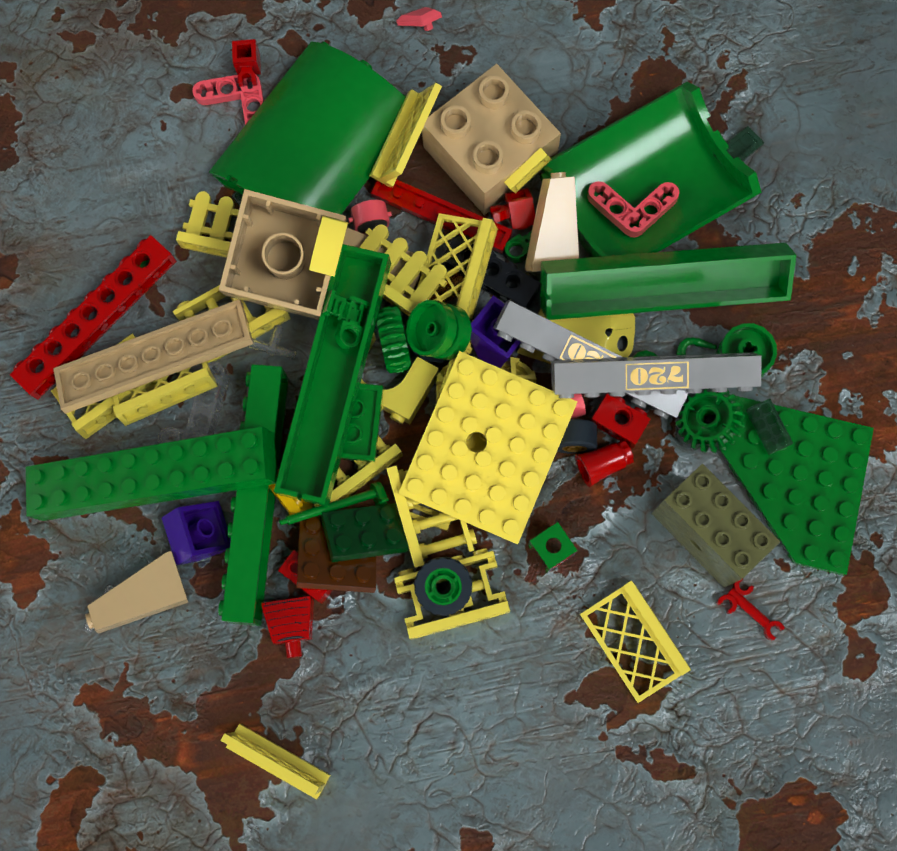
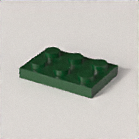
(364, 532)

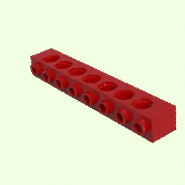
(107, 315)

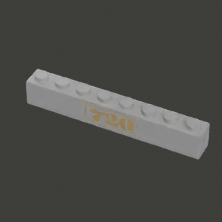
(562, 344)
(656, 374)

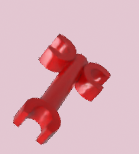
(736, 596)

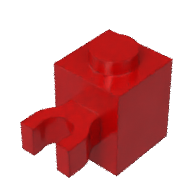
(246, 60)
(518, 209)

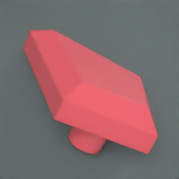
(420, 17)

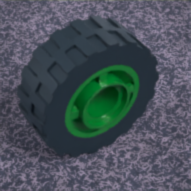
(438, 602)

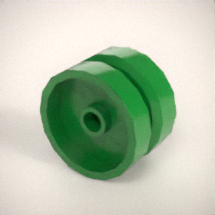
(438, 330)
(750, 339)

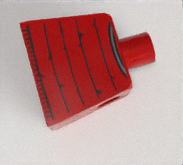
(290, 622)

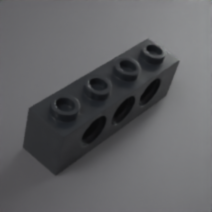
(497, 284)

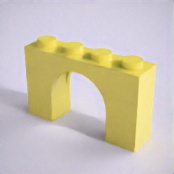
(410, 394)

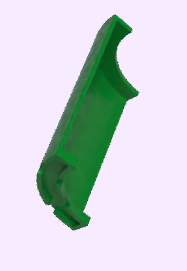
(314, 132)
(639, 153)

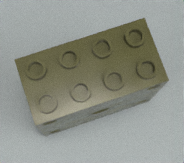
(715, 527)

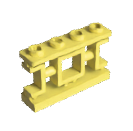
(460, 617)

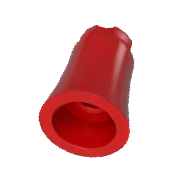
(603, 462)

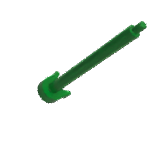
(376, 493)

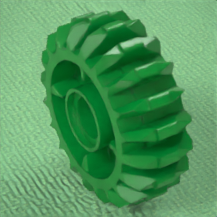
(393, 340)
(716, 433)

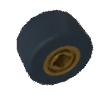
(579, 437)

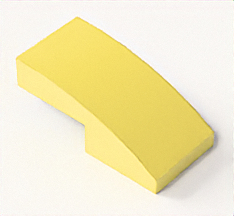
(328, 246)

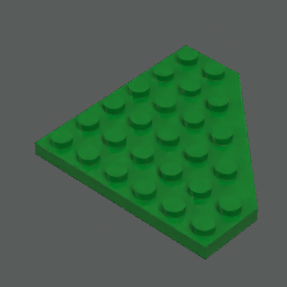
(807, 489)

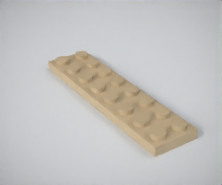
(152, 356)

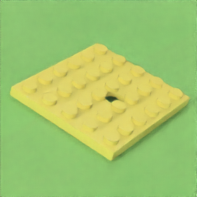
(522, 437)

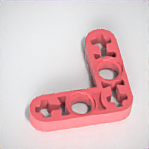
(245, 95)
(630, 213)

